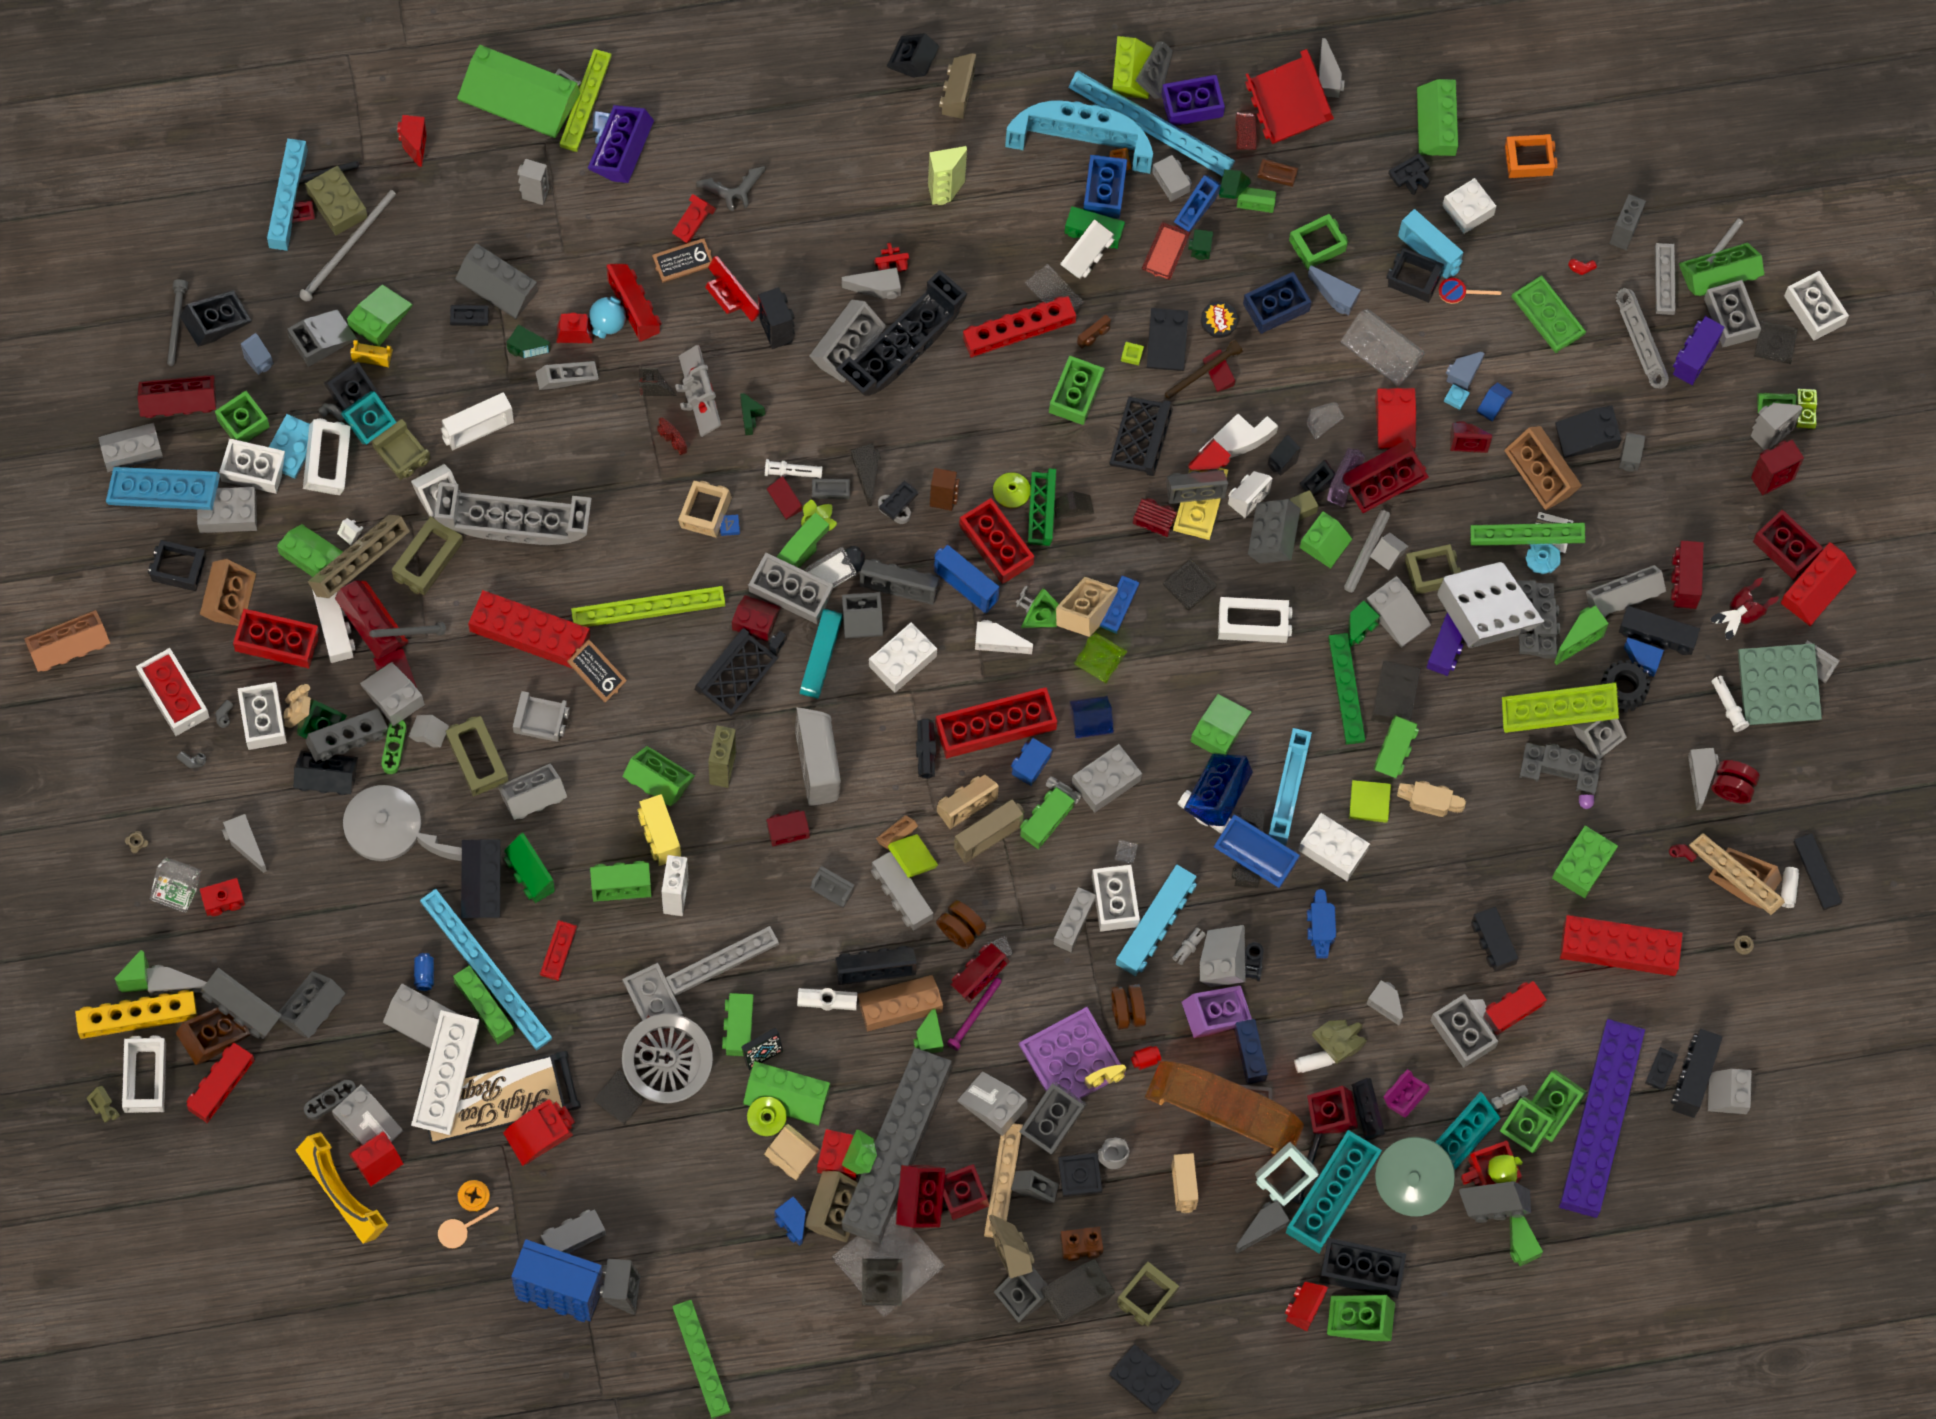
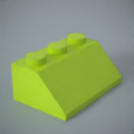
(1129, 61)

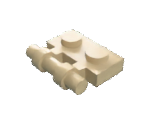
(298, 707)

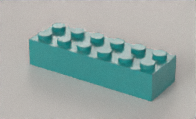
(1333, 1191)

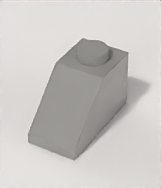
(1386, 1001)

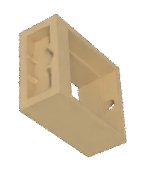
(700, 525)
(1184, 1182)

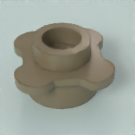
(137, 836)

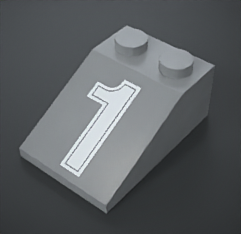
(993, 1102)
(365, 1117)

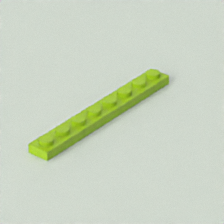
(649, 607)

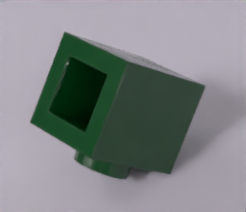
(1201, 244)

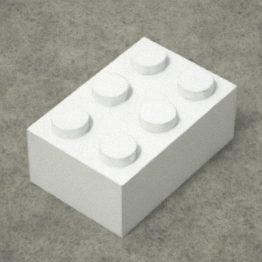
(1816, 305)
(903, 657)
(262, 715)
(1334, 847)
(1115, 898)

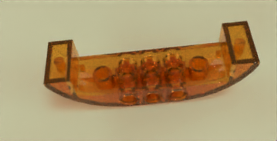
(1225, 1104)

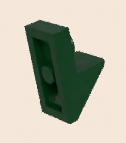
(750, 410)

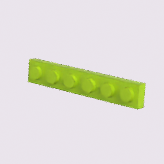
(585, 103)

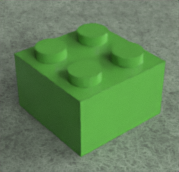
(242, 418)
(1528, 1124)

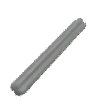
(1366, 551)

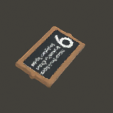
(682, 260)
(596, 670)

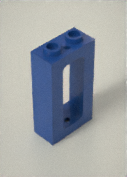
(966, 578)

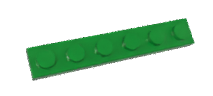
(1346, 688)

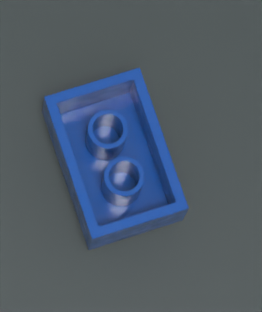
(1105, 185)

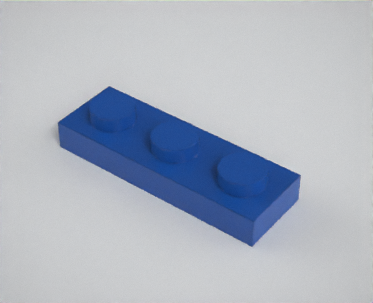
(1120, 604)

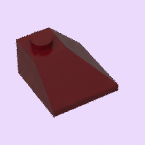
(1469, 438)

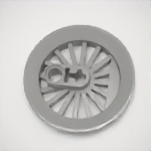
(699, 1065)

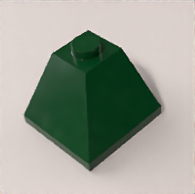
(319, 717)

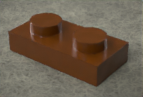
(1089, 336)

